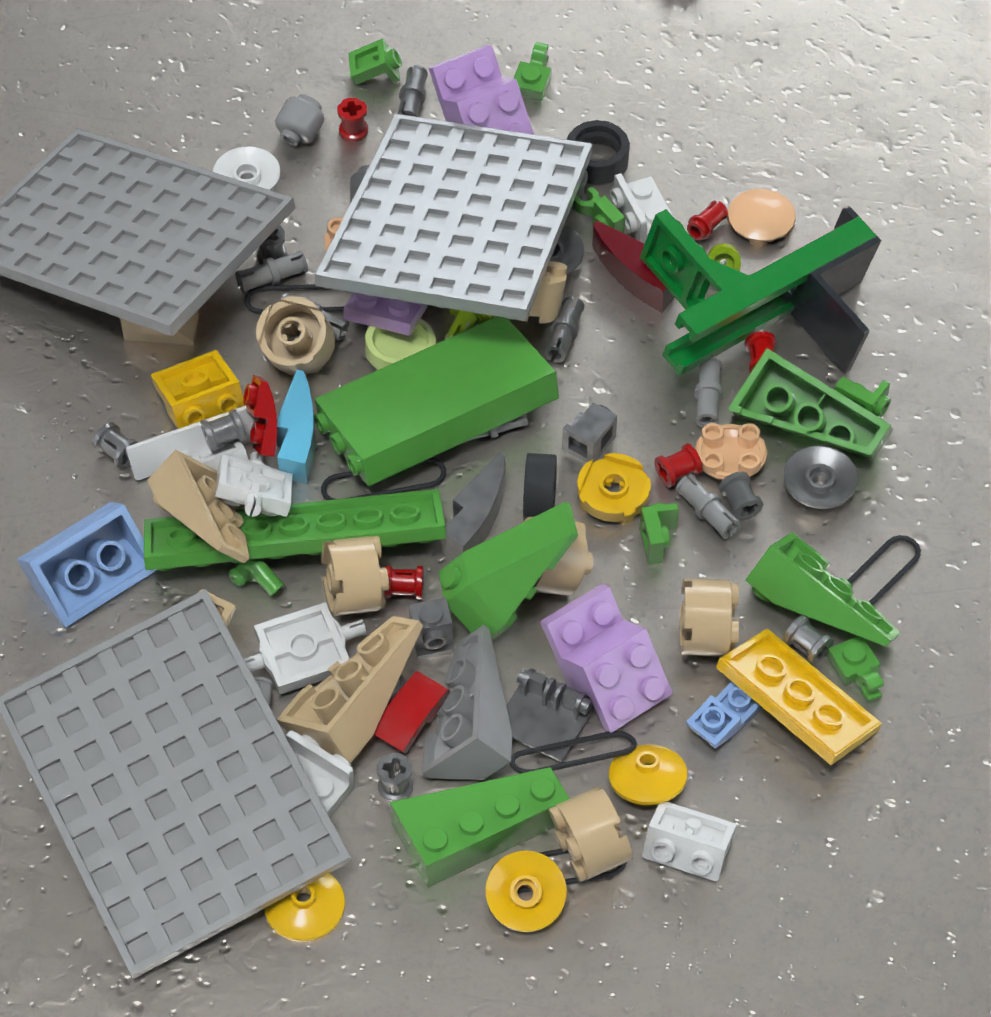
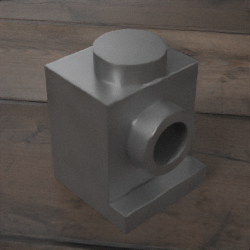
(590, 433)
(437, 628)

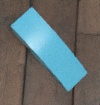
(297, 431)

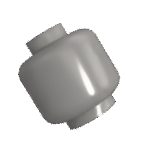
(299, 120)

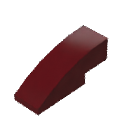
(622, 259)

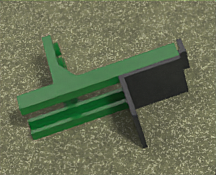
(798, 284)

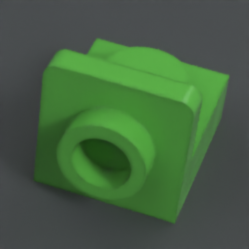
(373, 61)
(874, 402)
(654, 528)

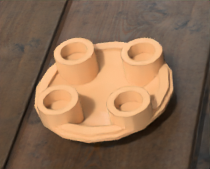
(761, 216)
(731, 449)

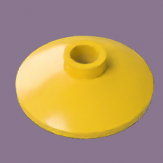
(648, 775)
(530, 871)
(312, 918)

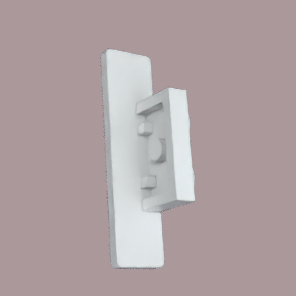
(150, 454)

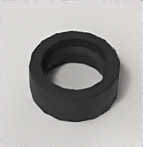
(608, 134)
(539, 484)

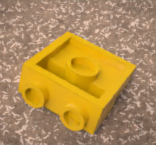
(198, 389)

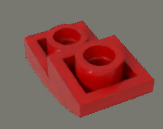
(261, 404)
(410, 710)

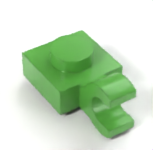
(534, 76)
(600, 209)
(857, 663)

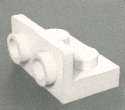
(638, 203)
(328, 774)
(688, 840)

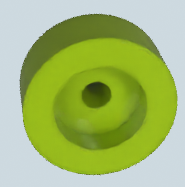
(727, 252)

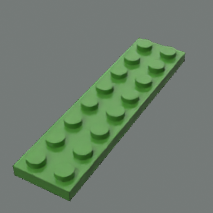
(391, 517)

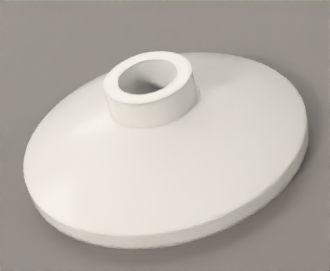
(250, 166)

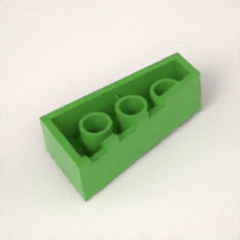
(801, 405)
(474, 822)

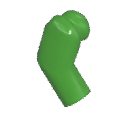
(256, 572)

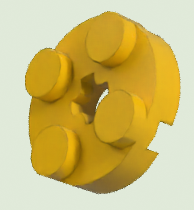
(608, 505)

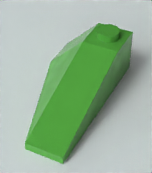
(496, 575)
(797, 579)

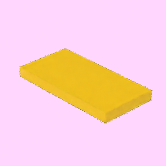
(798, 696)

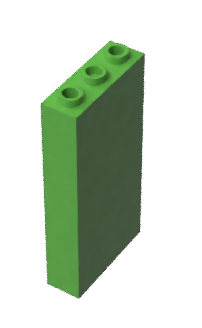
(435, 399)

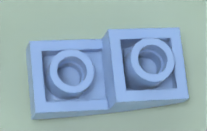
(724, 715)

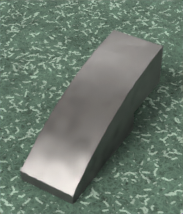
(475, 509)

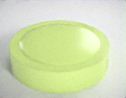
(388, 347)

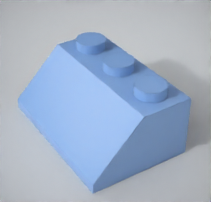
(87, 563)

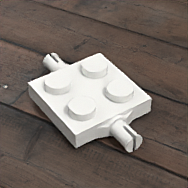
(254, 485)
(302, 646)

